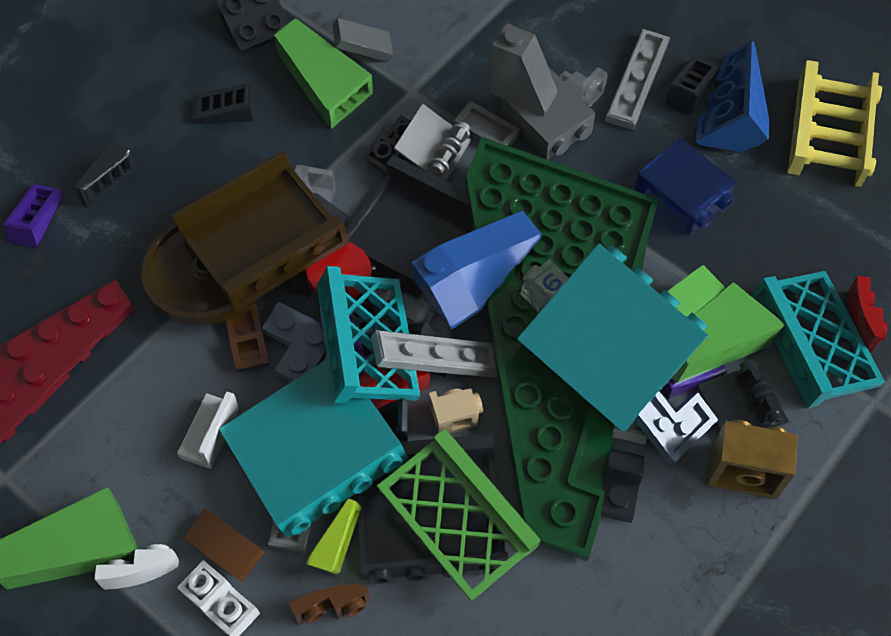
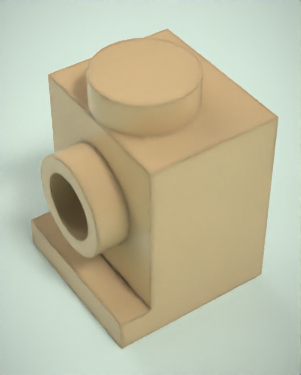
(455, 410)

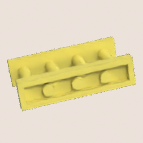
(806, 130)

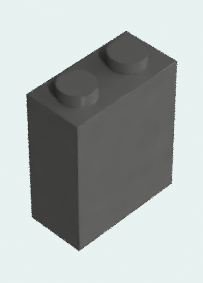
(563, 124)

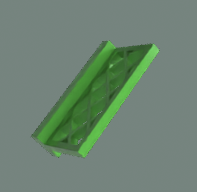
(483, 494)

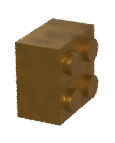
(752, 459)

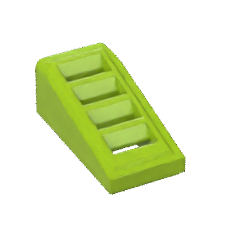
(334, 543)

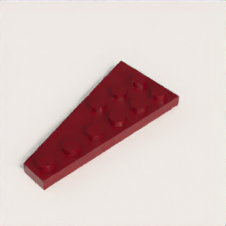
(42, 356)

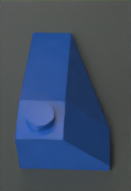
(738, 108)
(469, 268)

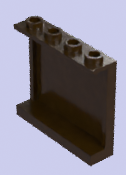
(259, 230)

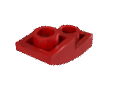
(863, 314)

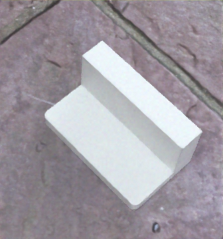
(204, 437)

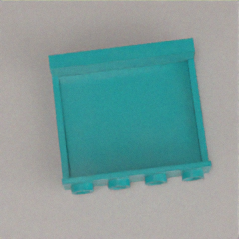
(613, 336)
(310, 451)

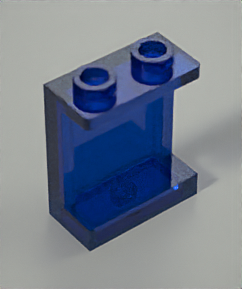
(687, 184)

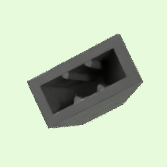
(521, 71)

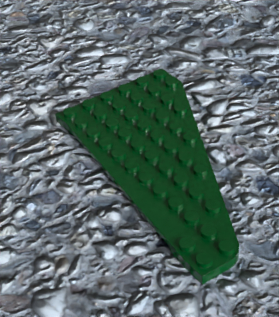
(552, 431)

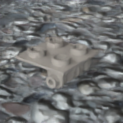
(433, 143)

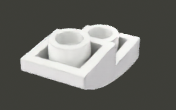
(147, 566)
(218, 600)

